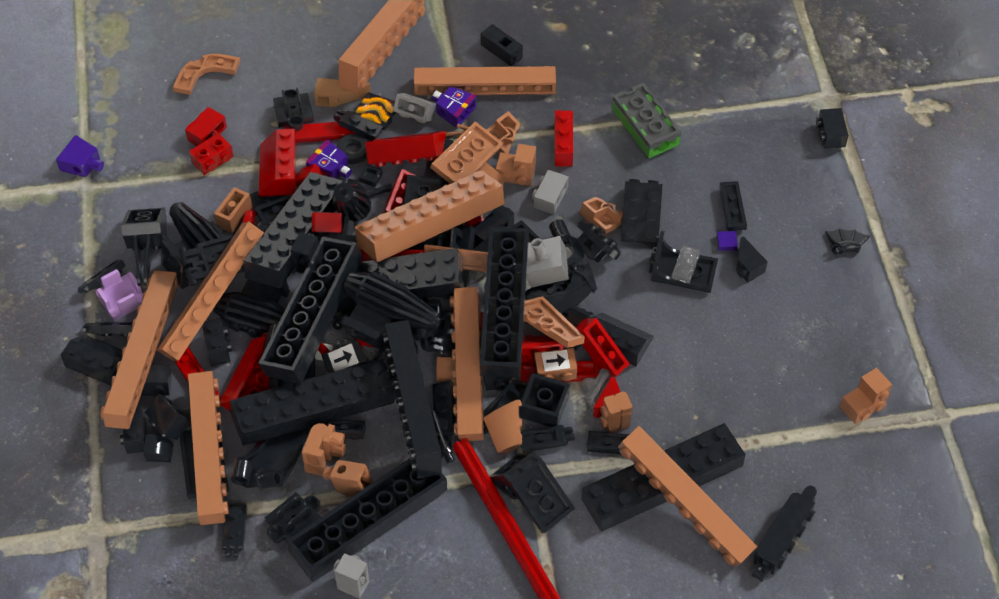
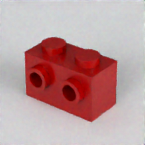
(211, 154)

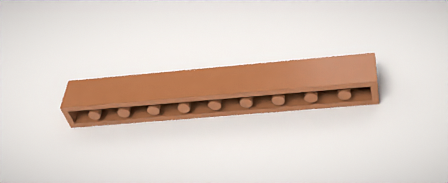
(140, 350)

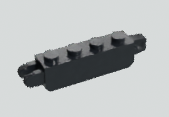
(783, 532)

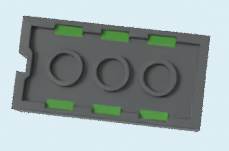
(646, 120)

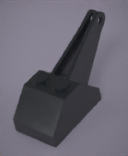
(144, 229)

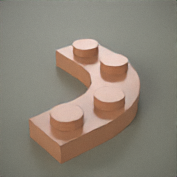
(208, 63)

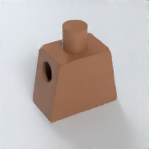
(348, 477)

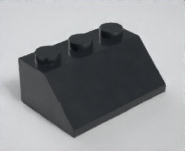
(629, 340)
(92, 358)

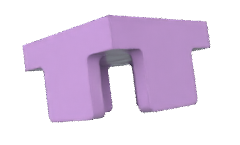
(119, 294)

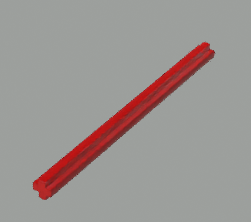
(504, 520)

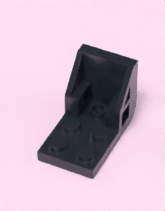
(532, 483)

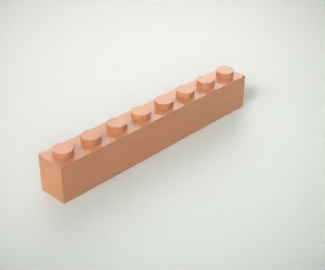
(486, 80)
(210, 291)
(467, 370)
(206, 448)
(687, 497)

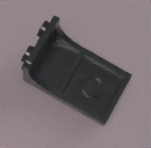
(641, 211)
(663, 263)

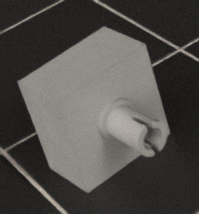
(546, 261)

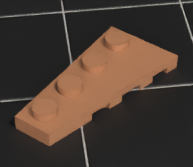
(551, 322)

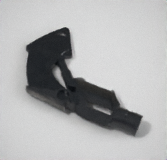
(582, 279)

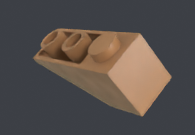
(329, 93)

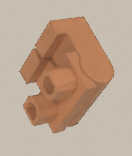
(321, 446)

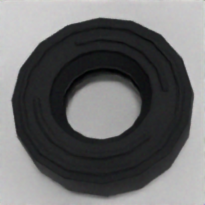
(353, 139)

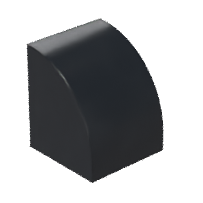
(157, 448)

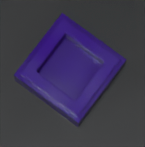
(727, 240)

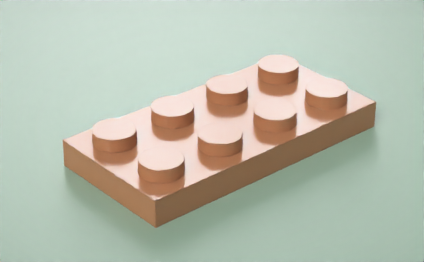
(467, 154)

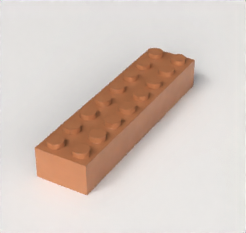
(378, 42)
(429, 215)

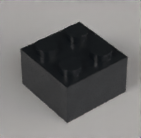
(544, 400)

